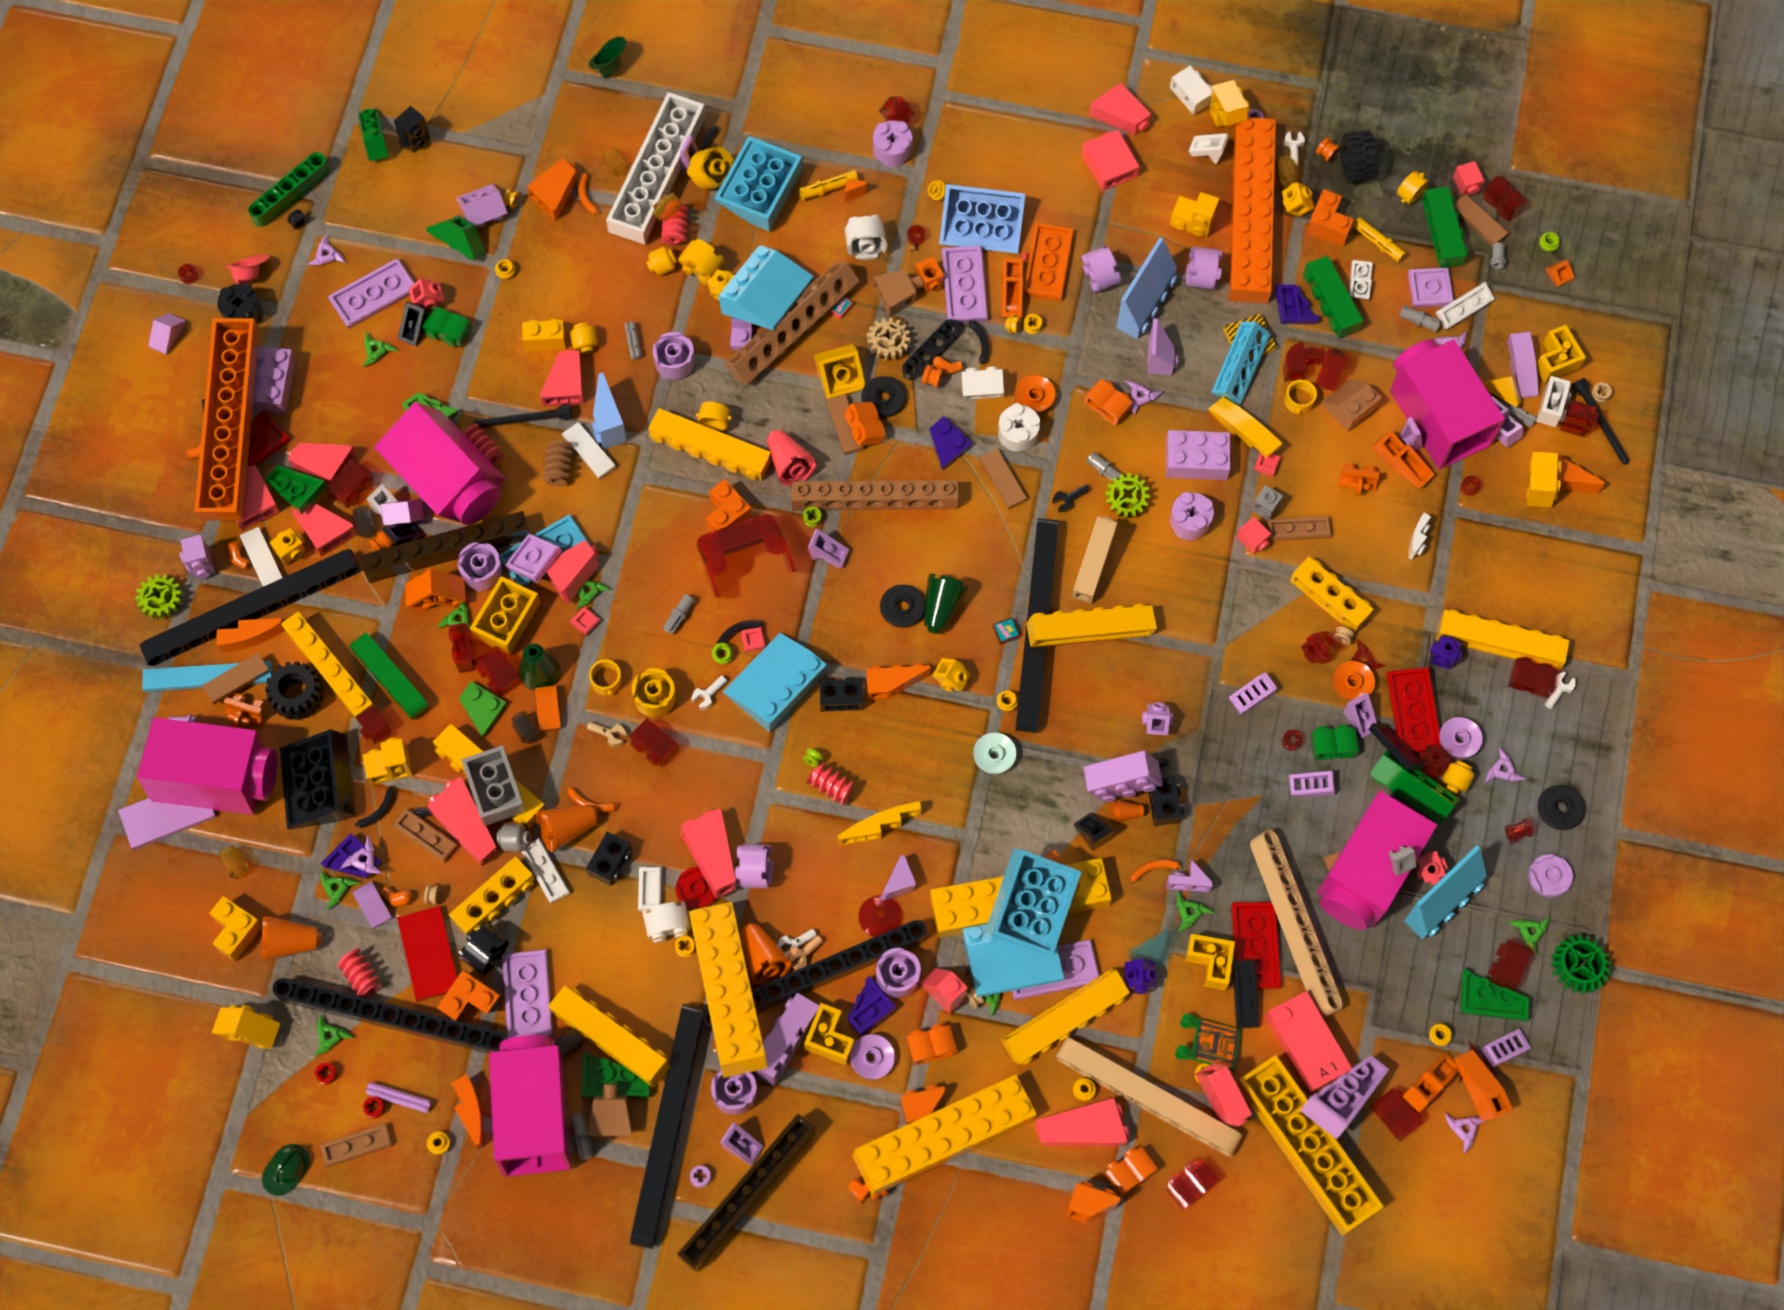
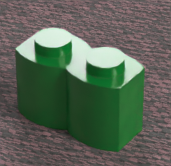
(446, 327)
(1334, 743)

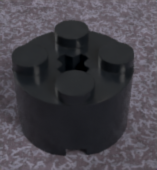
(239, 302)
(484, 948)

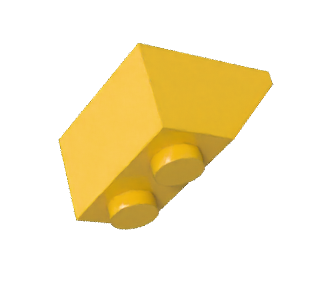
(840, 371)

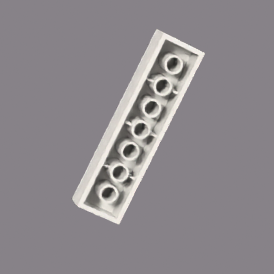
(655, 168)

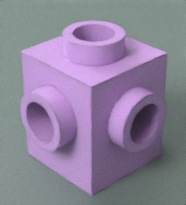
(1157, 718)

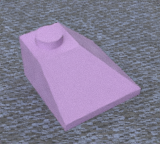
(1161, 351)

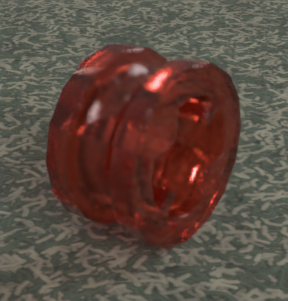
(914, 239)
(190, 279)
(1474, 482)
(1286, 744)

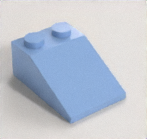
(607, 421)

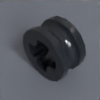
(297, 219)

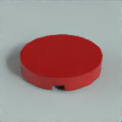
(694, 889)

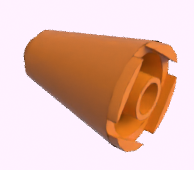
(565, 824)
(287, 938)
(762, 955)

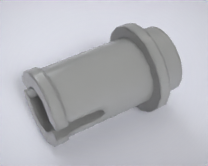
(1498, 260)

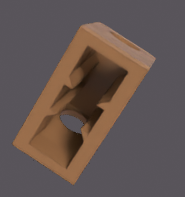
(896, 290)
(610, 1114)

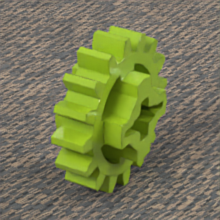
(1121, 488)
(148, 596)

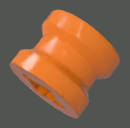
(1328, 149)
(932, 376)
(379, 542)

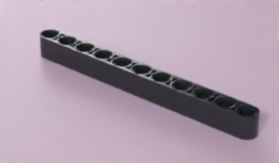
(1038, 603)
(250, 607)
(829, 975)
(382, 1009)
(667, 1127)

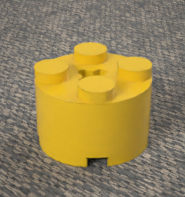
(710, 167)
(700, 260)
(644, 687)

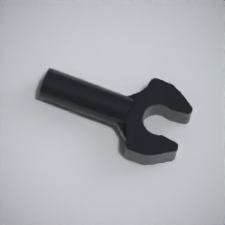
(1067, 498)

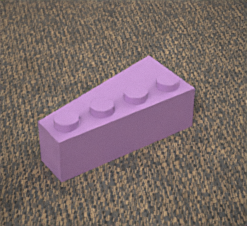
(786, 1037)
(1340, 1101)

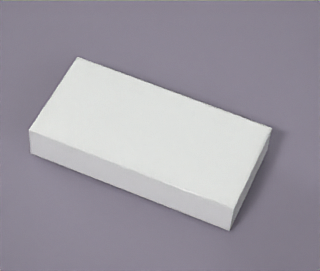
(649, 888)

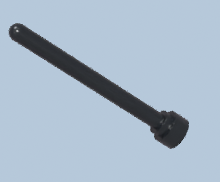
(1582, 388)
(563, 412)

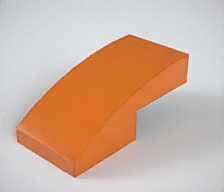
(547, 707)

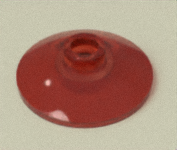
(874, 925)

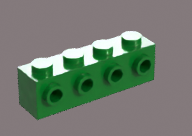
(1444, 227)
(1332, 297)
(1415, 787)

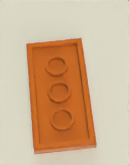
(1048, 261)

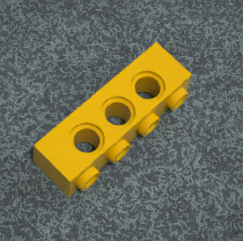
(1334, 605)
(514, 871)

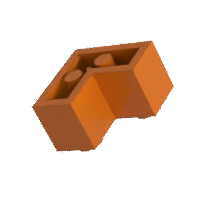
(1327, 222)
(729, 505)
(435, 588)
(465, 990)

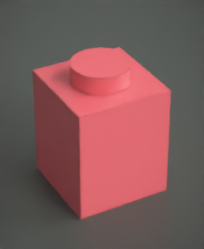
(1468, 178)
(1254, 536)

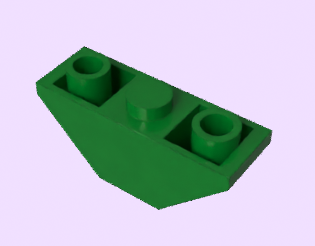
(459, 235)

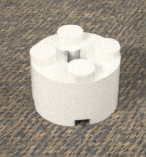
(865, 237)
(1027, 427)
(666, 921)

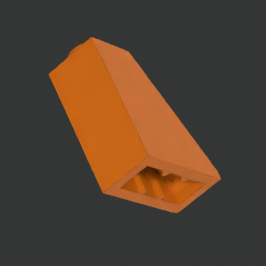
(554, 187)

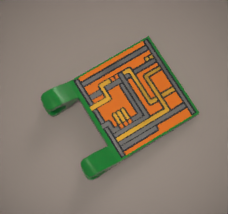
(1211, 1042)

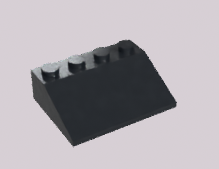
(317, 780)

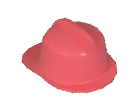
(247, 269)

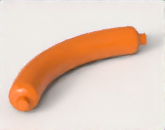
(583, 194)
(581, 801)
(1160, 863)

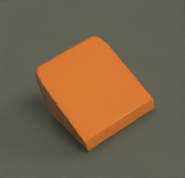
(854, 189)
(1560, 272)

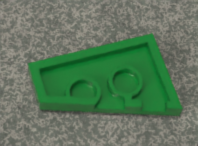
(295, 487)
(1487, 999)
(599, 1071)

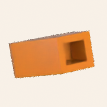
(920, 1104)

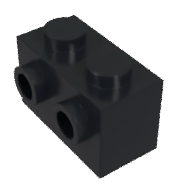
(411, 129)

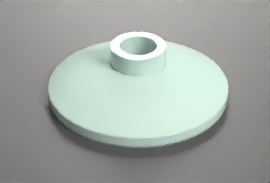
(998, 744)

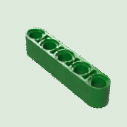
(284, 197)
(389, 675)

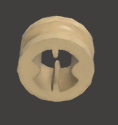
(1603, 387)
(1343, 635)
(431, 894)
(972, 999)

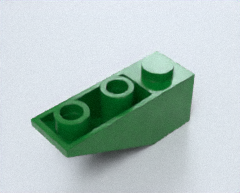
(372, 134)

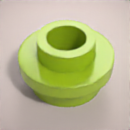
(1550, 237)
(722, 646)

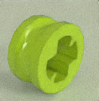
(811, 510)
(812, 757)

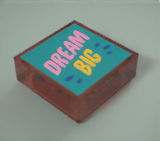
(1006, 631)

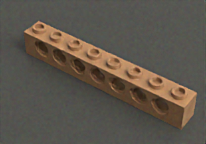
(754, 349)
(875, 495)

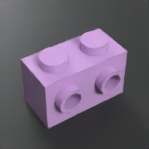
(197, 557)

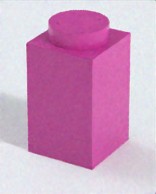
(1445, 401)
(441, 465)
(206, 766)
(1362, 877)
(529, 1107)

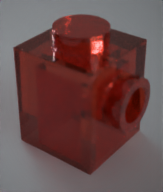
(373, 726)

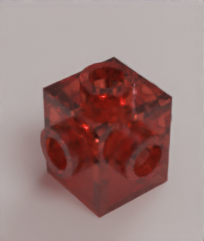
(896, 110)
(1320, 647)
(1434, 759)

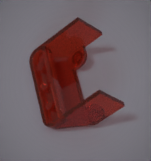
(716, 544)

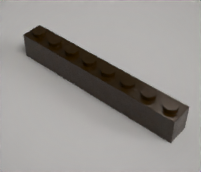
(443, 547)
(746, 1193)

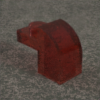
(1297, 360)
(1331, 369)

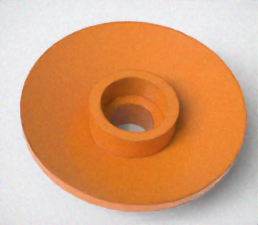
(1036, 386)
(1355, 672)

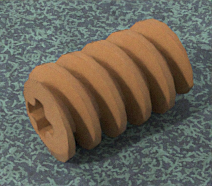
(557, 463)

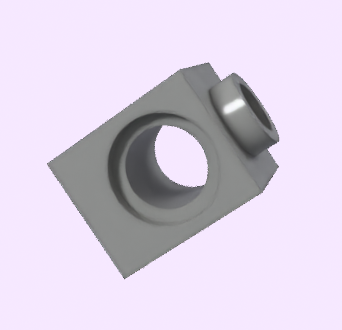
(1267, 503)

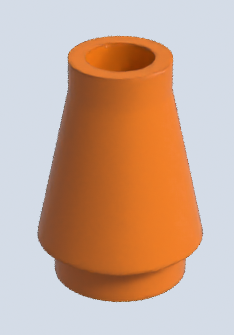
(1125, 810)

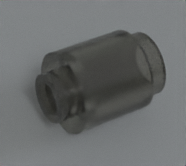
(364, 521)
(526, 727)
(569, 1043)

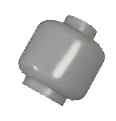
(513, 837)

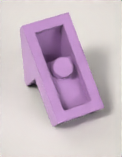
(740, 333)
(827, 548)
(1195, 882)

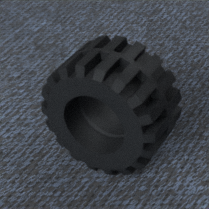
(1359, 156)
(290, 675)

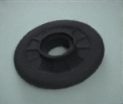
(888, 385)
(901, 618)
(1567, 796)

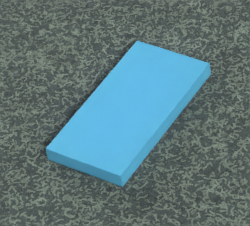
(561, 533)

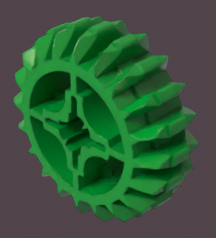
(1586, 971)

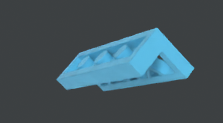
(1237, 359)

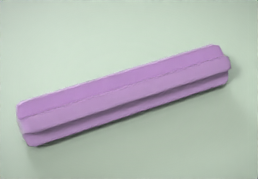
(398, 1097)

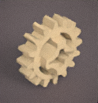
(895, 334)

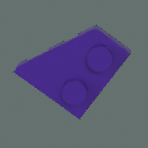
(1293, 306)
(948, 442)
(342, 852)
(869, 1008)

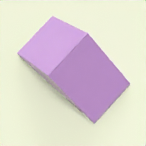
(165, 332)
(402, 511)
(1360, 714)
(900, 881)
(372, 905)
(741, 1144)

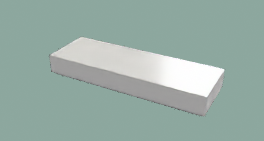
(1465, 305)
(589, 451)
(260, 556)
(545, 871)

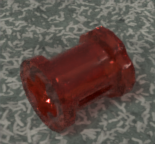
(1519, 830)

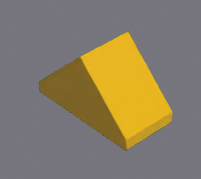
(1505, 388)

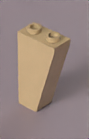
(1094, 559)

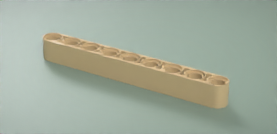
(1296, 923)
(1148, 1097)

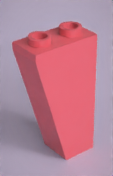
(460, 816)
(710, 849)
(1085, 1127)

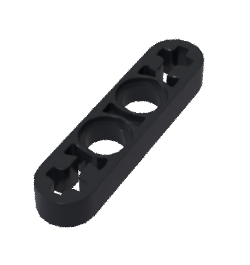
(928, 347)

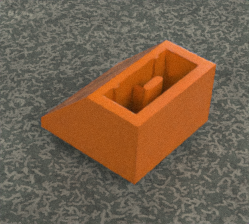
(1089, 1203)

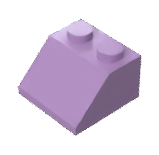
(482, 205)

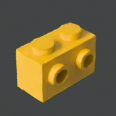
(544, 335)

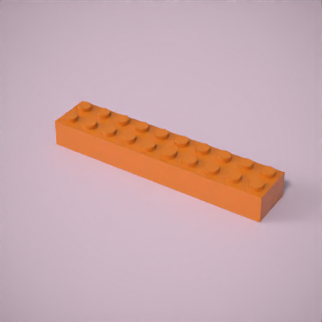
(1252, 211)
(227, 419)

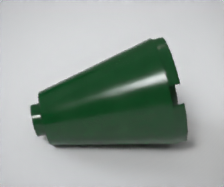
(942, 601)
(538, 667)

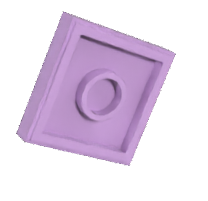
(1430, 287)
(533, 558)

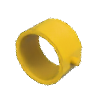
(1412, 187)
(1303, 385)
(714, 416)
(605, 664)

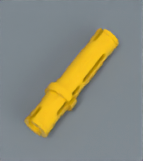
(822, 187)
(1379, 239)

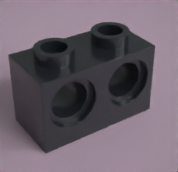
(841, 700)
(1159, 801)
(604, 857)

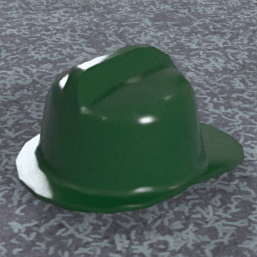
(608, 57)
(285, 1169)

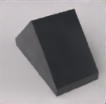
(411, 324)
(403, 533)
(1093, 831)

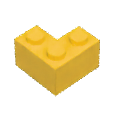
(1228, 104)
(1195, 216)
(1562, 356)
(1543, 481)
(388, 763)
(238, 930)
(1216, 955)
(246, 1026)
(825, 1040)

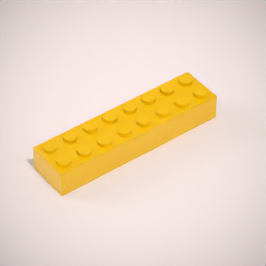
(973, 902)
(727, 990)
(943, 1135)
(1308, 1146)

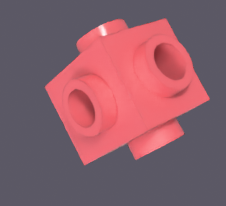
(426, 293)
(1425, 861)

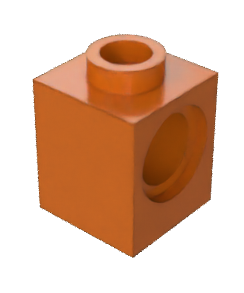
(930, 267)

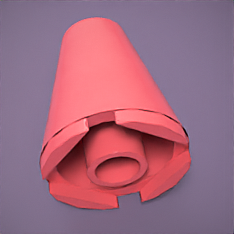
(789, 458)

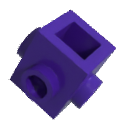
(1445, 652)
(1140, 975)

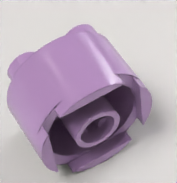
(892, 143)
(1100, 268)
(1203, 268)
(673, 356)
(1191, 505)
(480, 555)
(755, 866)
(905, 963)
(740, 1101)

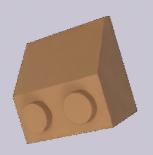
(1352, 403)

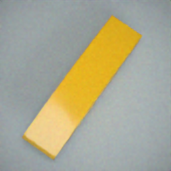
(1245, 426)
(871, 827)

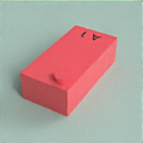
(1308, 1042)

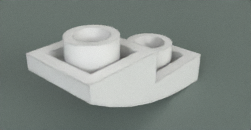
(1360, 279)
(1418, 538)

